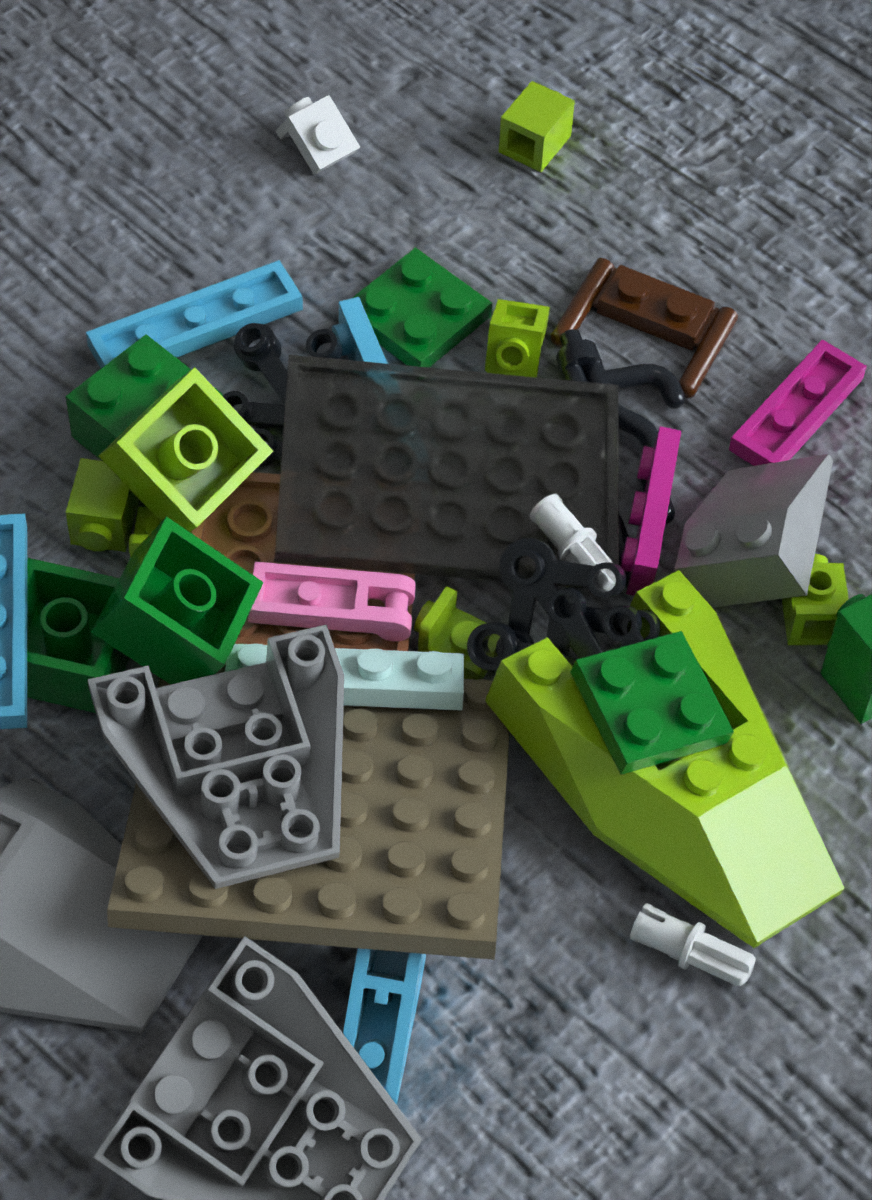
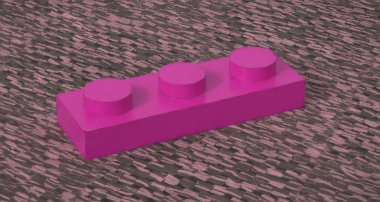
(798, 406)
(650, 510)

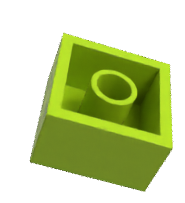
(186, 452)

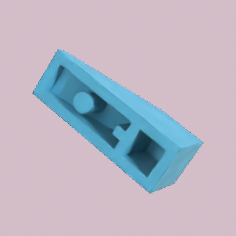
(383, 1011)

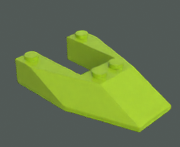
(708, 825)

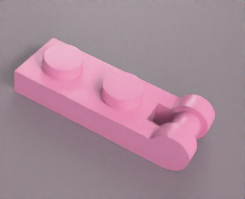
(333, 598)

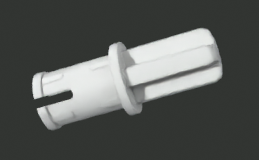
(570, 537)
(692, 945)

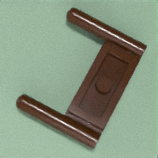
(656, 310)

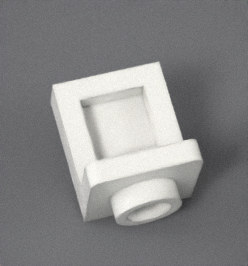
(318, 132)

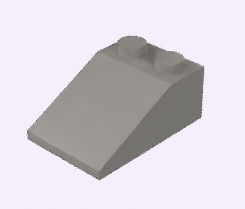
(757, 532)

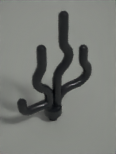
(581, 362)

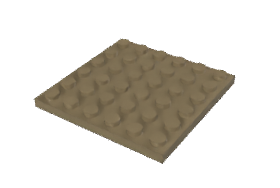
(413, 857)

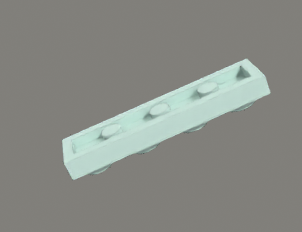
(385, 676)

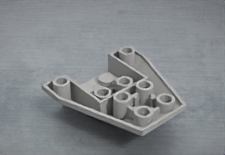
(239, 757)
(54, 922)
(259, 1101)

